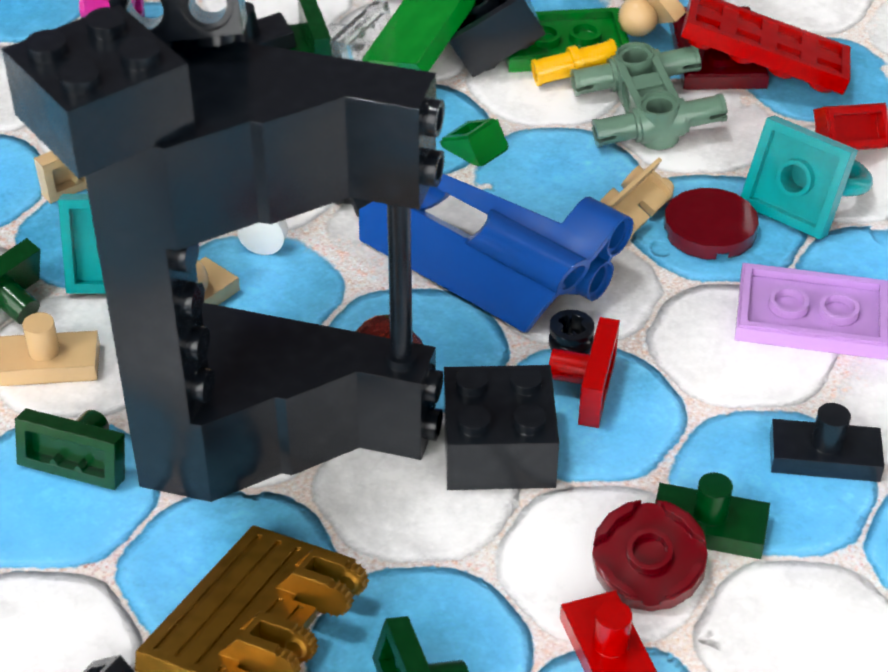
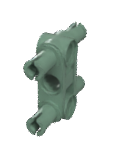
(651, 103)

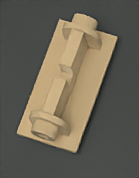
(641, 189)

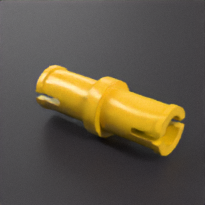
(559, 65)

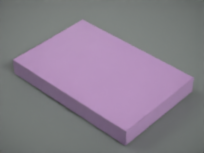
(813, 311)

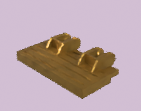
(254, 608)

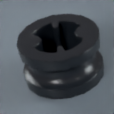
(573, 322)

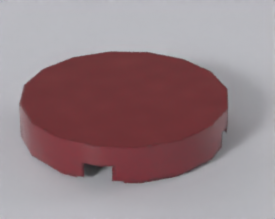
(711, 223)
(650, 554)

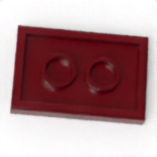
(717, 68)

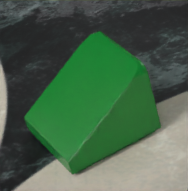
(476, 141)

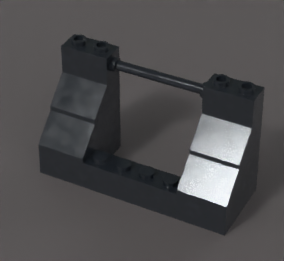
(243, 393)

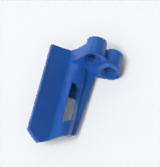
(517, 256)

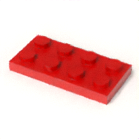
(769, 43)

